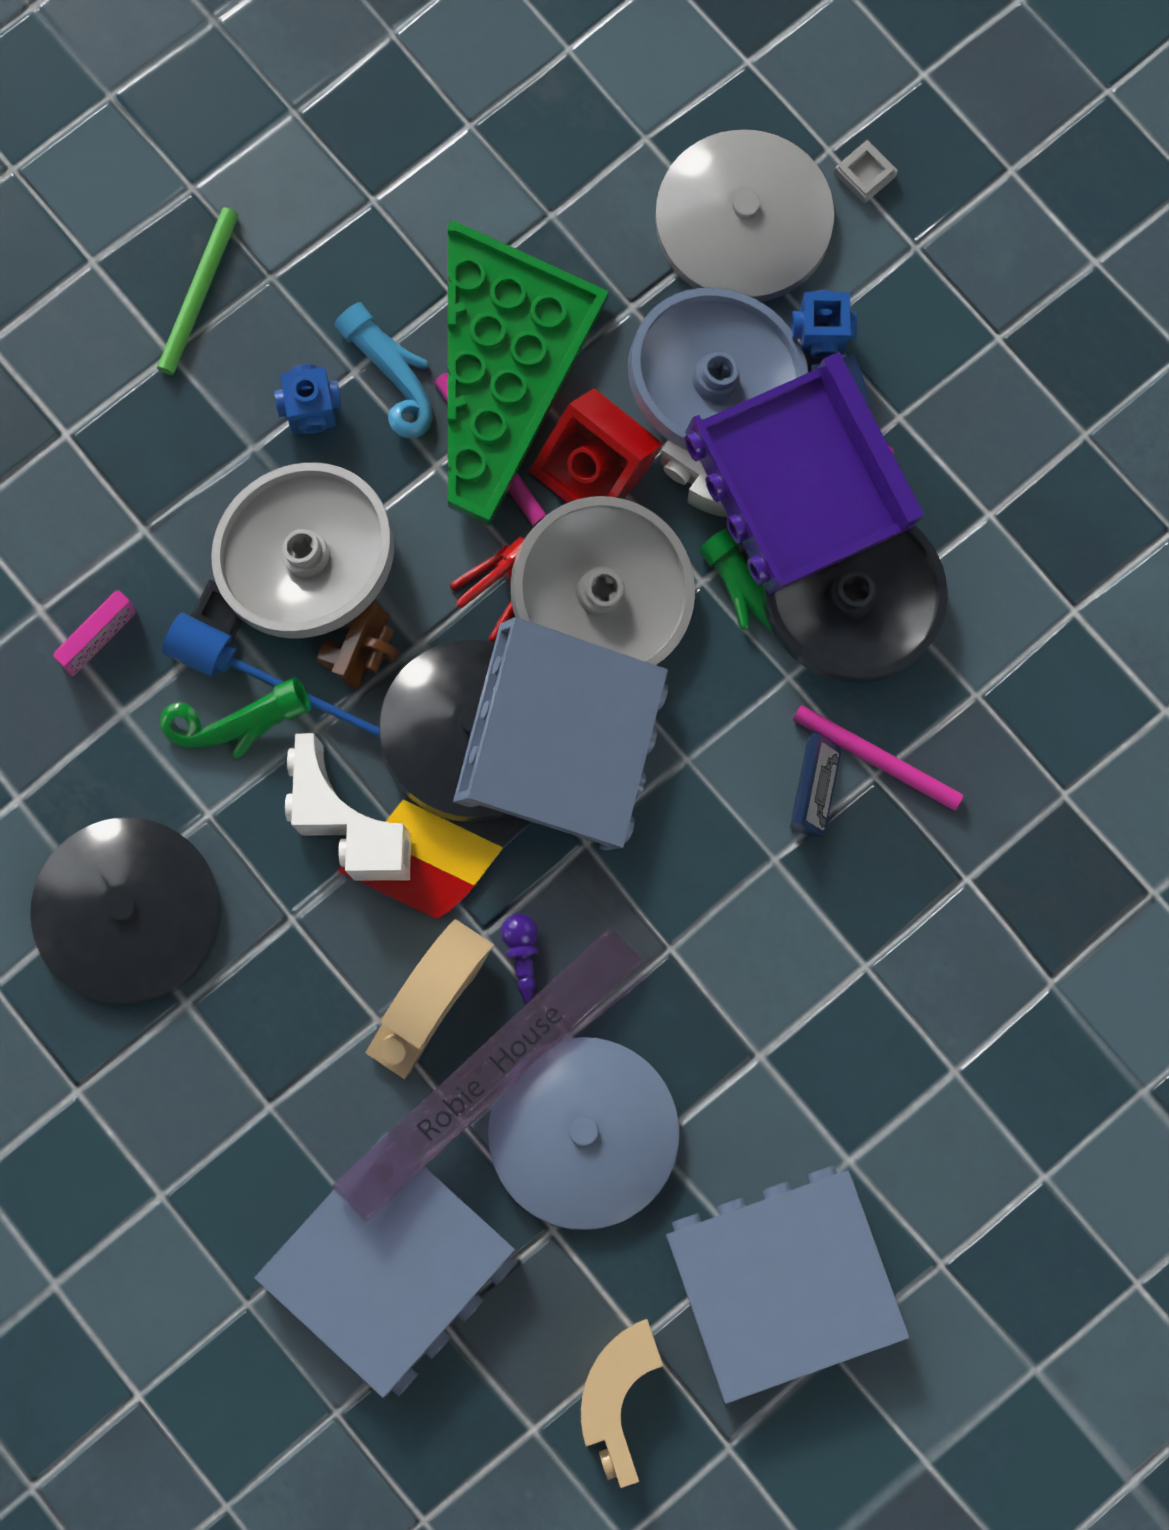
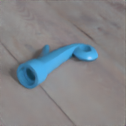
(358, 326)

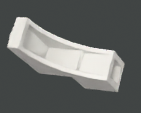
(371, 846)

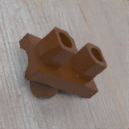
(363, 647)

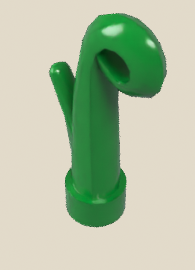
(724, 555)
(249, 723)

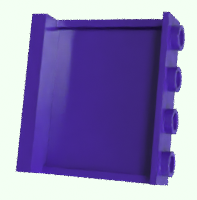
(803, 475)

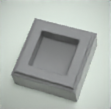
(865, 172)

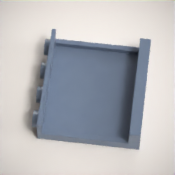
(562, 733)
(389, 1284)
(786, 1284)

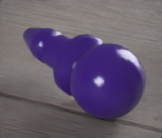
(519, 935)

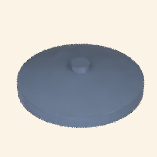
(708, 355)
(585, 1135)

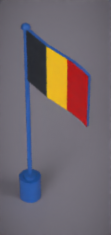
(445, 853)

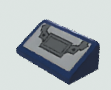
(815, 786)

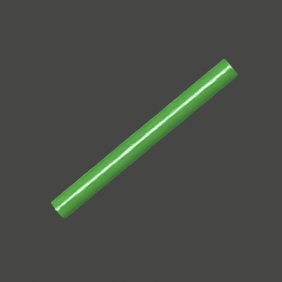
(197, 291)

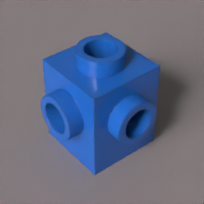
(824, 323)
(308, 399)

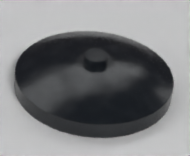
(864, 612)
(430, 723)
(125, 911)

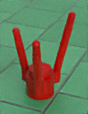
(504, 563)

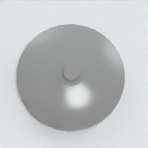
(744, 214)
(303, 550)
(606, 577)

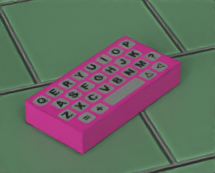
(94, 633)

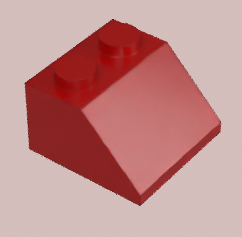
(595, 451)

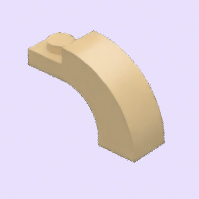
(428, 997)
(609, 1379)

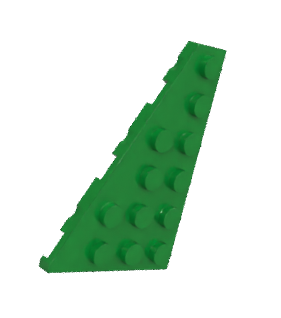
(509, 353)

